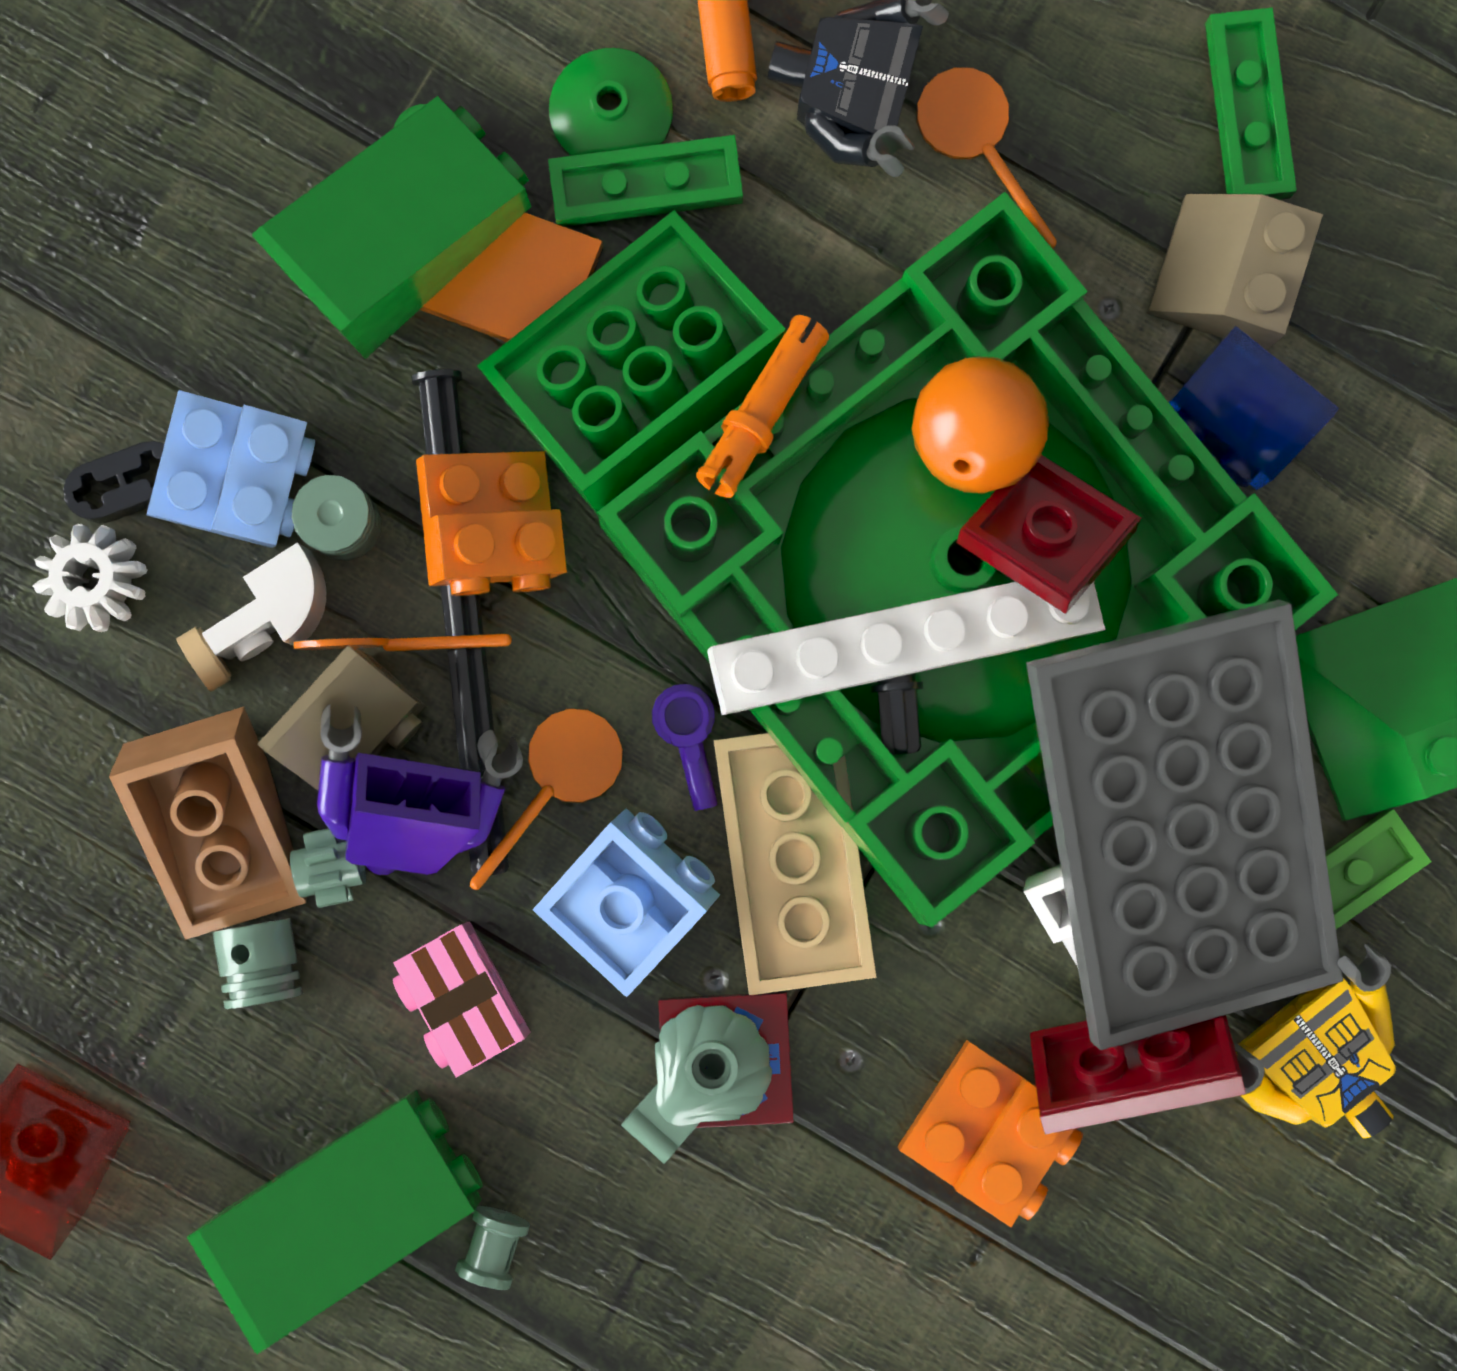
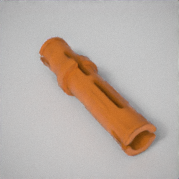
(750, 427)

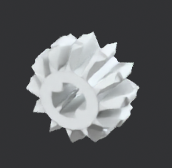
(66, 578)

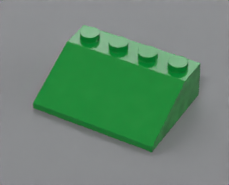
(635, 360)

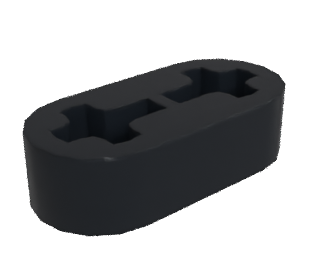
(109, 470)

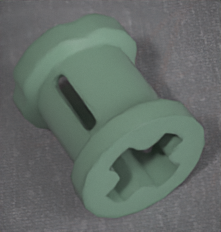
(492, 1248)

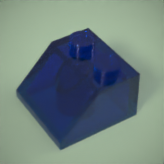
(1250, 409)

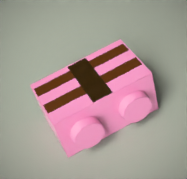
(460, 1000)

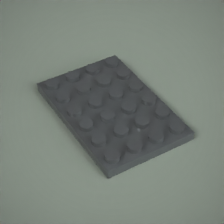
(1187, 822)

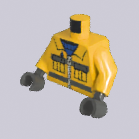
(1326, 1052)

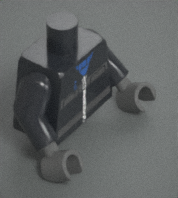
(858, 79)

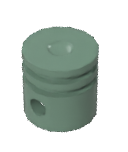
(336, 518)
(257, 963)

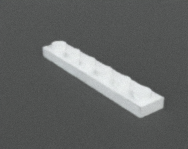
(893, 644)

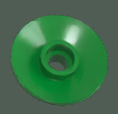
(637, 122)

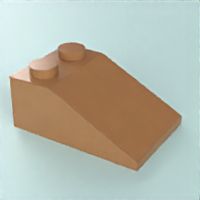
(209, 821)

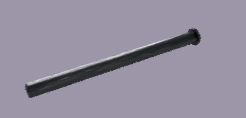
(461, 613)

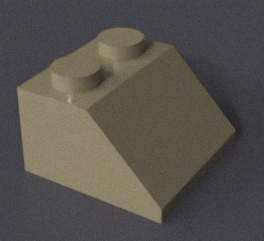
(1235, 265)
(349, 682)

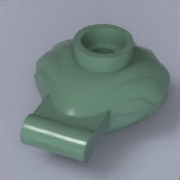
(690, 1093)

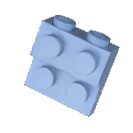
(230, 469)
(628, 900)

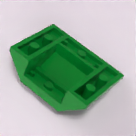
(1385, 700)

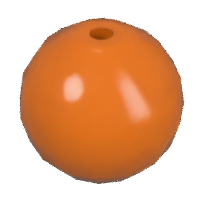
(980, 424)

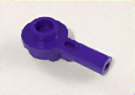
(684, 719)

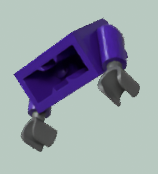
(404, 810)

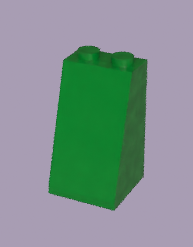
(397, 223)
(336, 1219)

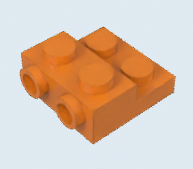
(489, 521)
(988, 1136)

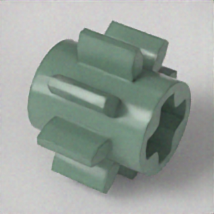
(324, 870)

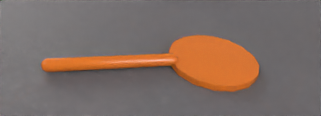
(965, 117)
(409, 644)
(572, 759)

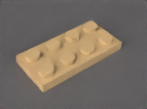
(791, 872)

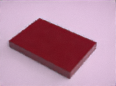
(1142, 1077)

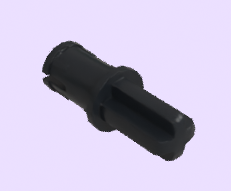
(899, 713)

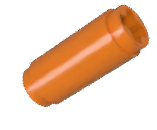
(728, 48)

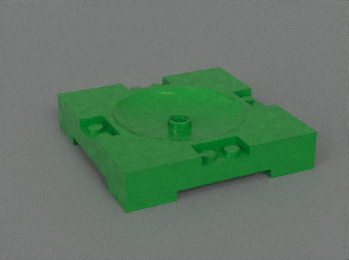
(856, 524)

